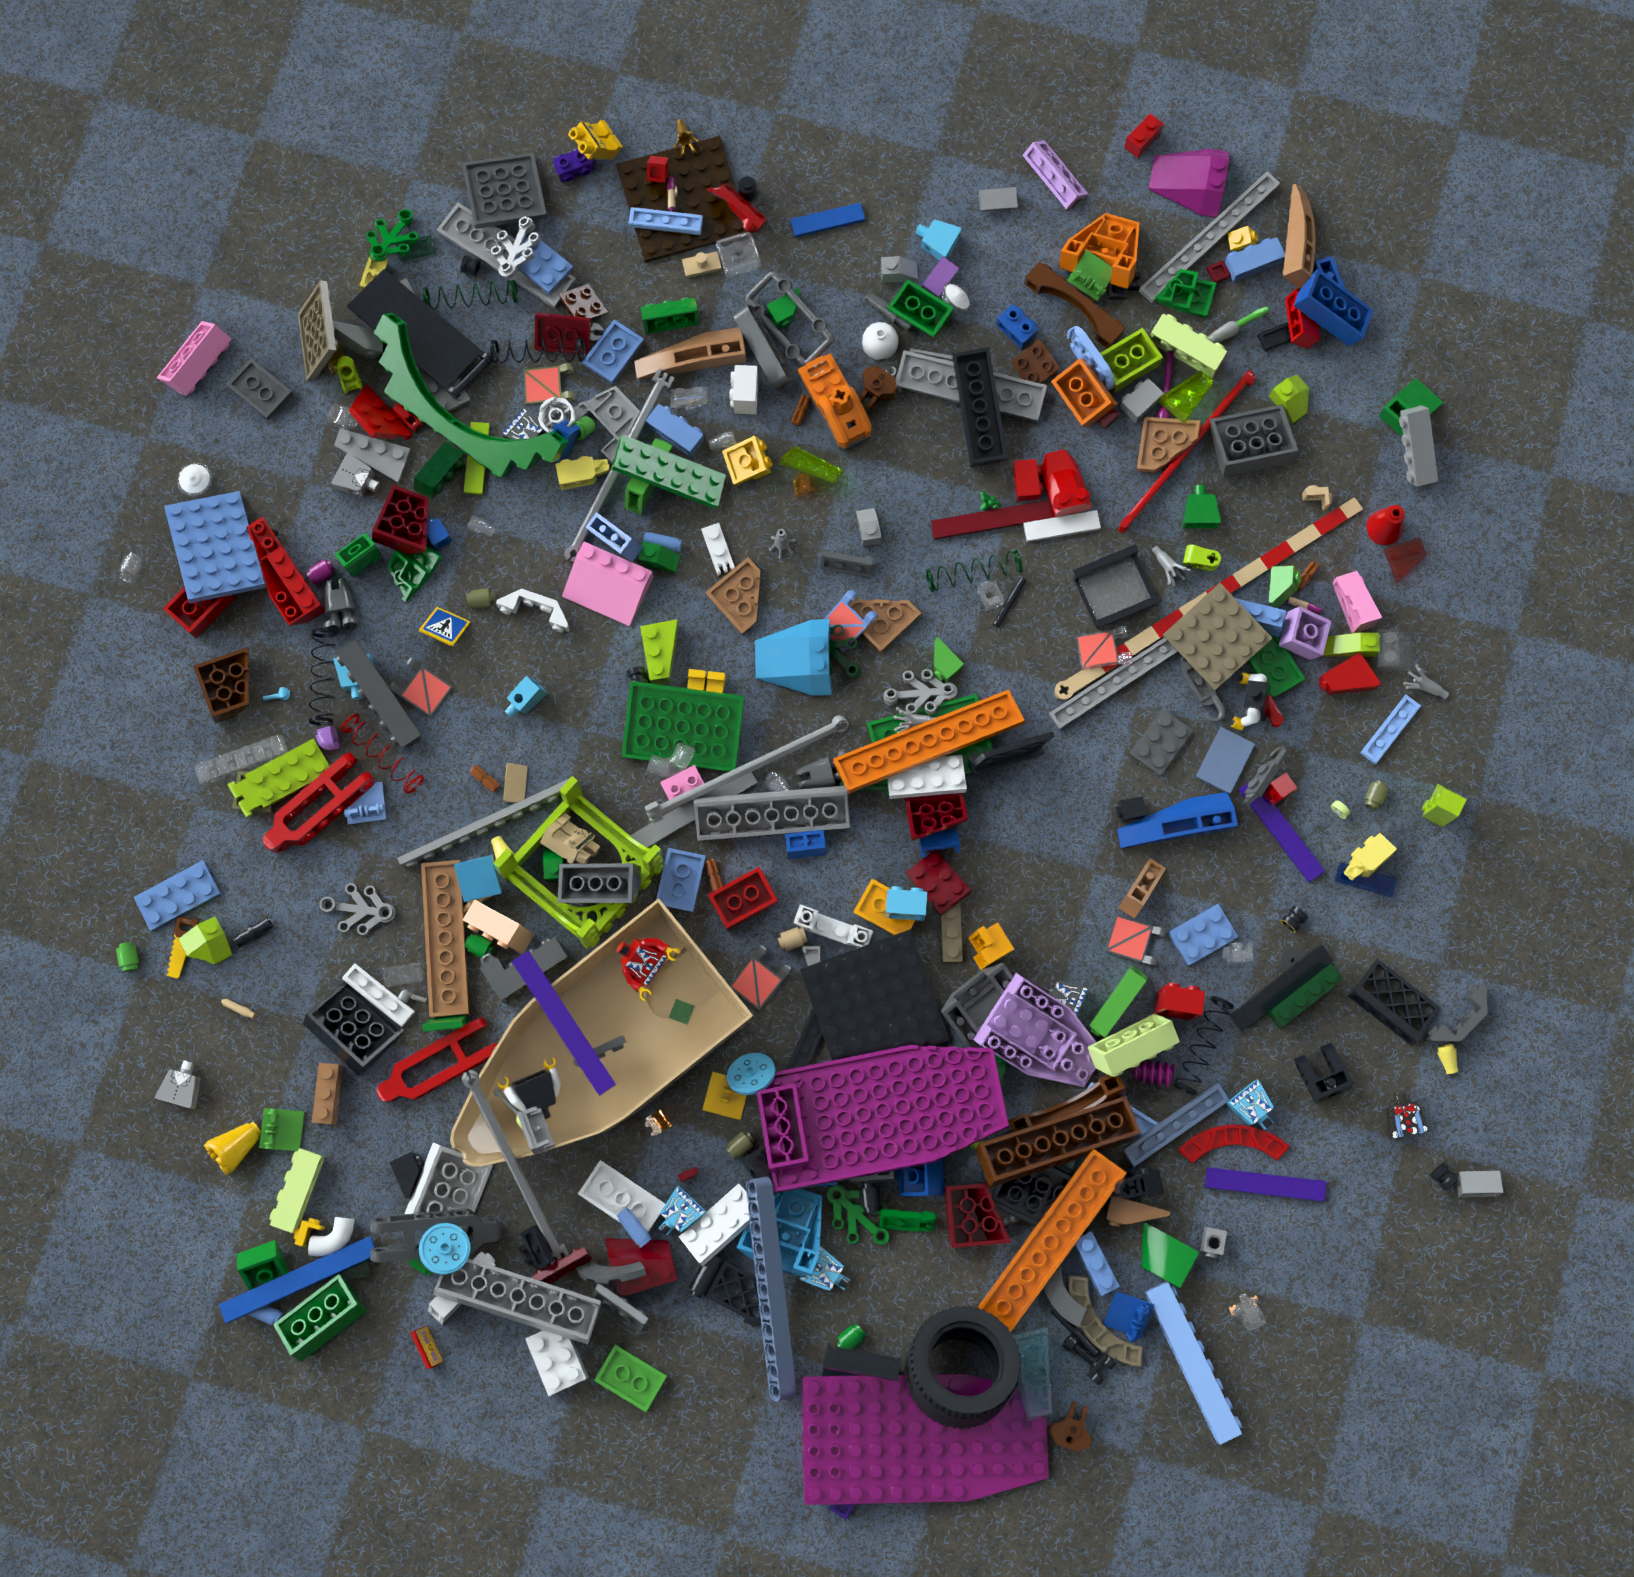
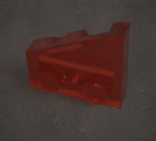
(1404, 557)

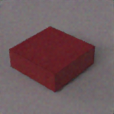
(1218, 272)
(688, 1174)

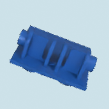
(1128, 1315)

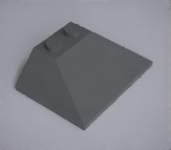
(974, 1001)

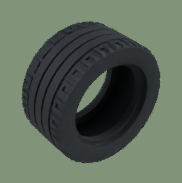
(988, 1334)

